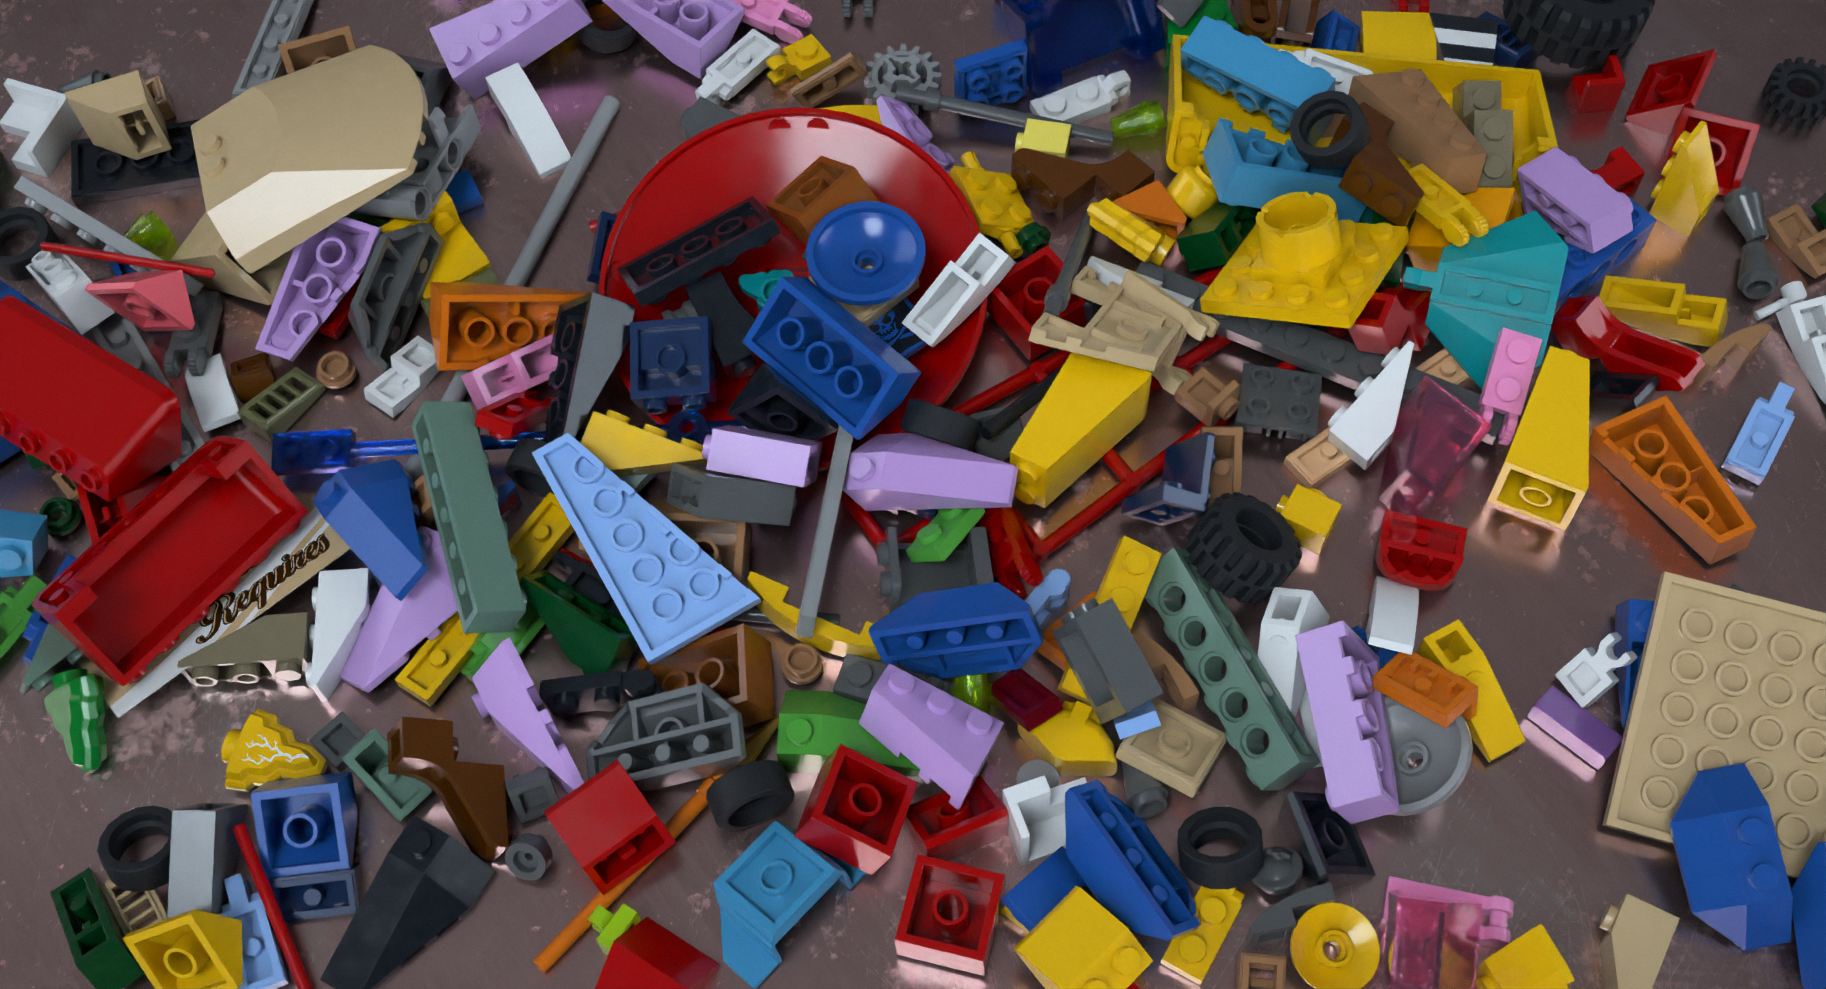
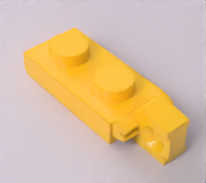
(1195, 951)

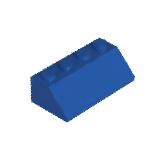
(830, 356)

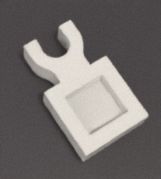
(1591, 672)

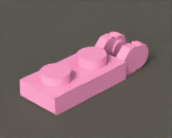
(768, 15)
(1508, 380)

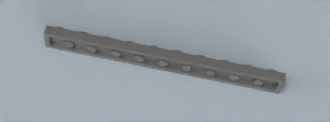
(1309, 347)

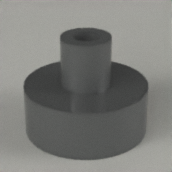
(528, 856)

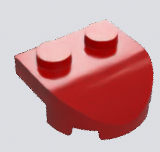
(1419, 551)

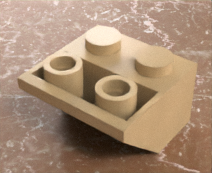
(121, 116)

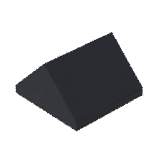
(778, 407)
(1324, 840)

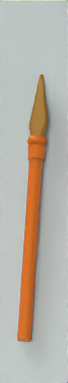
(675, 826)

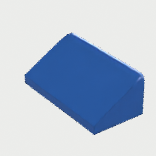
(1335, 33)

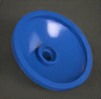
(862, 237)

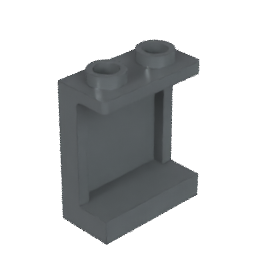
(904, 579)

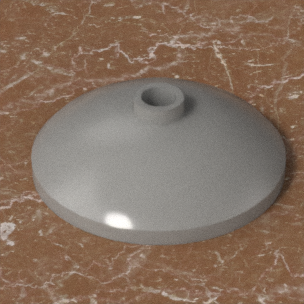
(1444, 755)

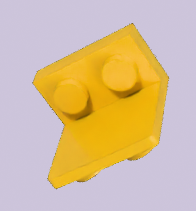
(460, 254)

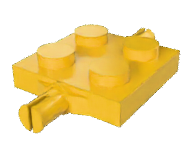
(993, 201)

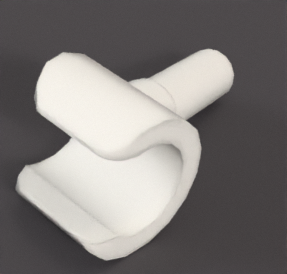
(1791, 293)

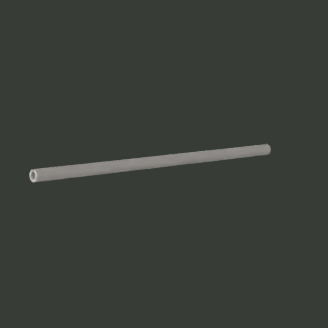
(541, 232)

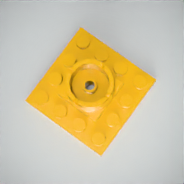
(1305, 264)

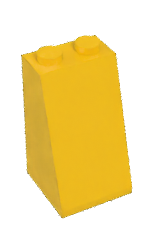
(1076, 424)
(1549, 453)

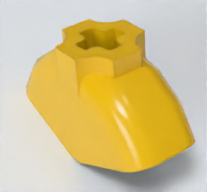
(1073, 742)

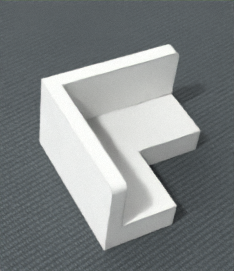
(44, 121)
(1036, 818)

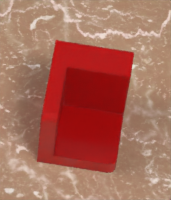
(1598, 91)

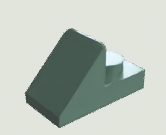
(370, 766)

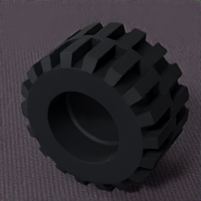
(1243, 548)

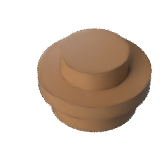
(336, 370)
(801, 664)

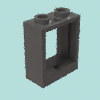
(730, 496)
(1106, 659)

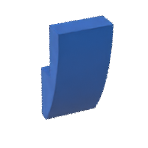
(1043, 889)

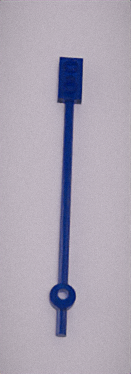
(336, 449)

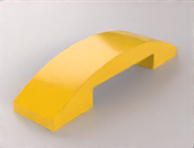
(826, 635)

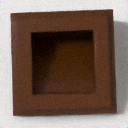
(252, 376)

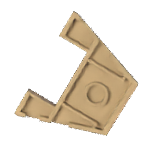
(1116, 333)

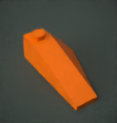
(488, 321)

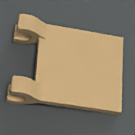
(1193, 323)

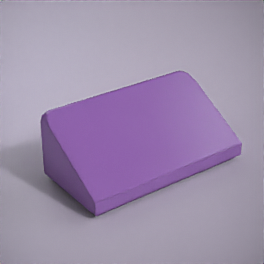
(1575, 727)

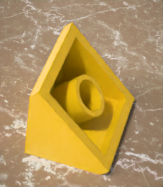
(190, 951)

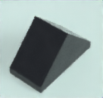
(1619, 393)

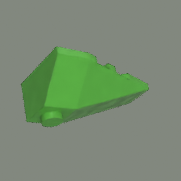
(820, 721)

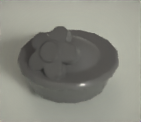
(1280, 870)

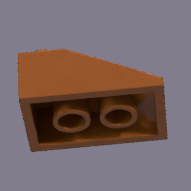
(731, 663)

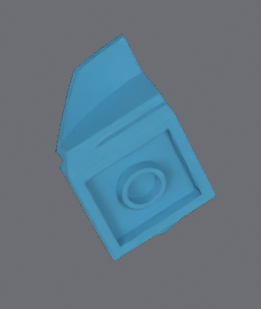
(769, 894)

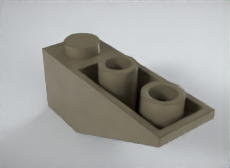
(263, 649)

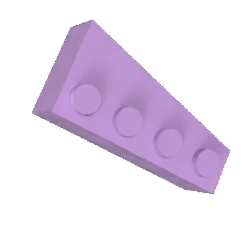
(503, 35)
(1349, 722)

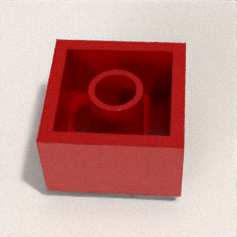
(1020, 300)
(856, 809)
(950, 914)

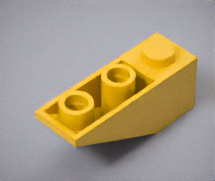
(1689, 183)
(635, 450)
(1494, 724)

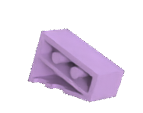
(1574, 201)
(931, 729)

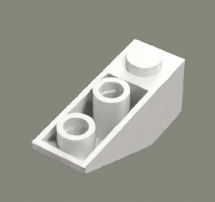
(66, 287)
(1371, 420)
(341, 609)
(1286, 616)

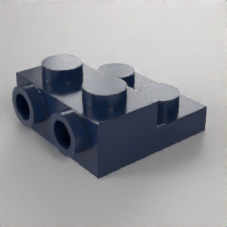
(672, 364)

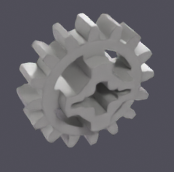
(901, 69)

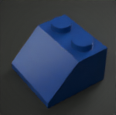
(306, 824)

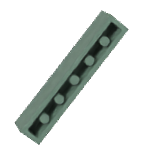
(468, 518)

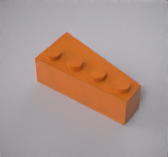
(1673, 477)

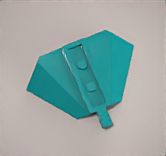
(1492, 284)

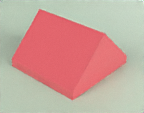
(148, 299)

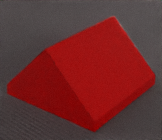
(1667, 89)
(1729, 140)
(950, 833)
(654, 959)

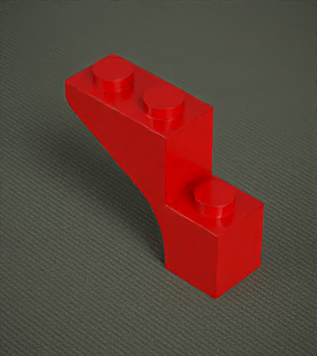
(1392, 321)
(1594, 332)

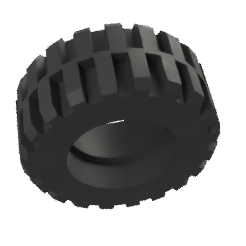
(1578, 30)

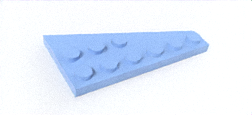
(650, 566)

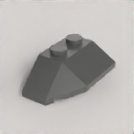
(393, 290)
(671, 738)

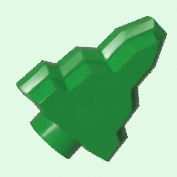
(79, 716)

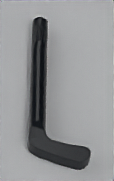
(1032, 396)

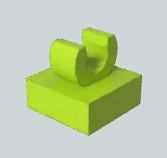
(611, 925)

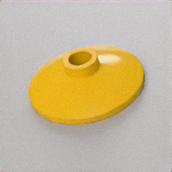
(1350, 934)

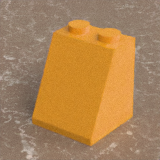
(1427, 241)

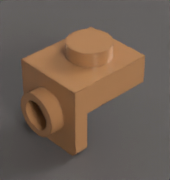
(1208, 397)

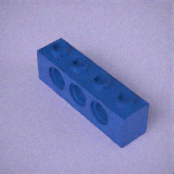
(1586, 269)

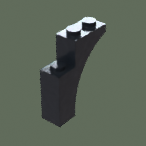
(729, 325)

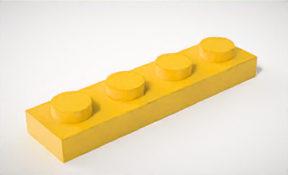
(1127, 584)

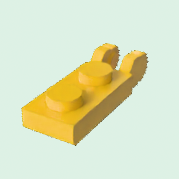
(1446, 206)

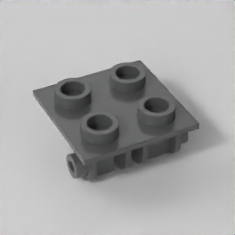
(1279, 401)

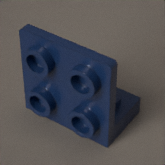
(1183, 485)

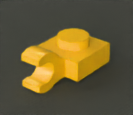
(800, 59)

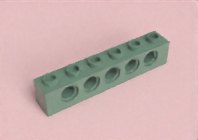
(1288, 749)

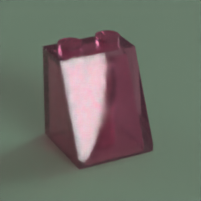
(1427, 447)
(1430, 943)

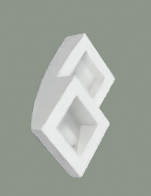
(410, 374)
(213, 394)

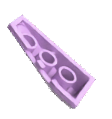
(315, 283)

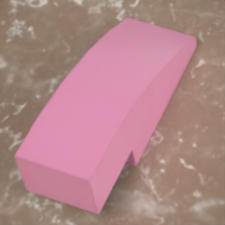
(511, 373)

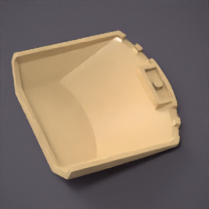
(308, 150)

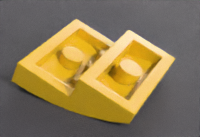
(1398, 34)

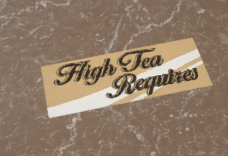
(261, 586)

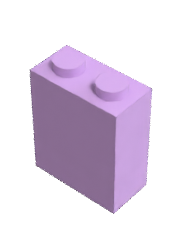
(762, 455)

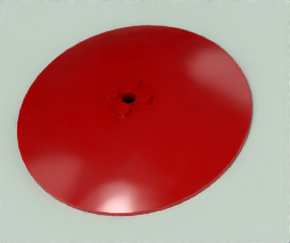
(758, 159)

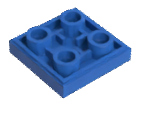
(993, 75)

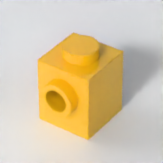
(1310, 516)

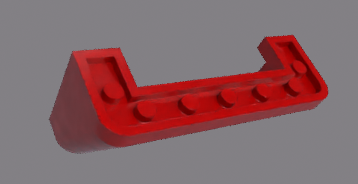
(81, 405)
(171, 558)

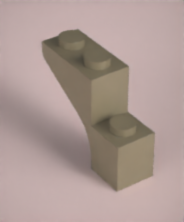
(1480, 111)

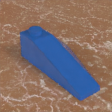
(376, 519)

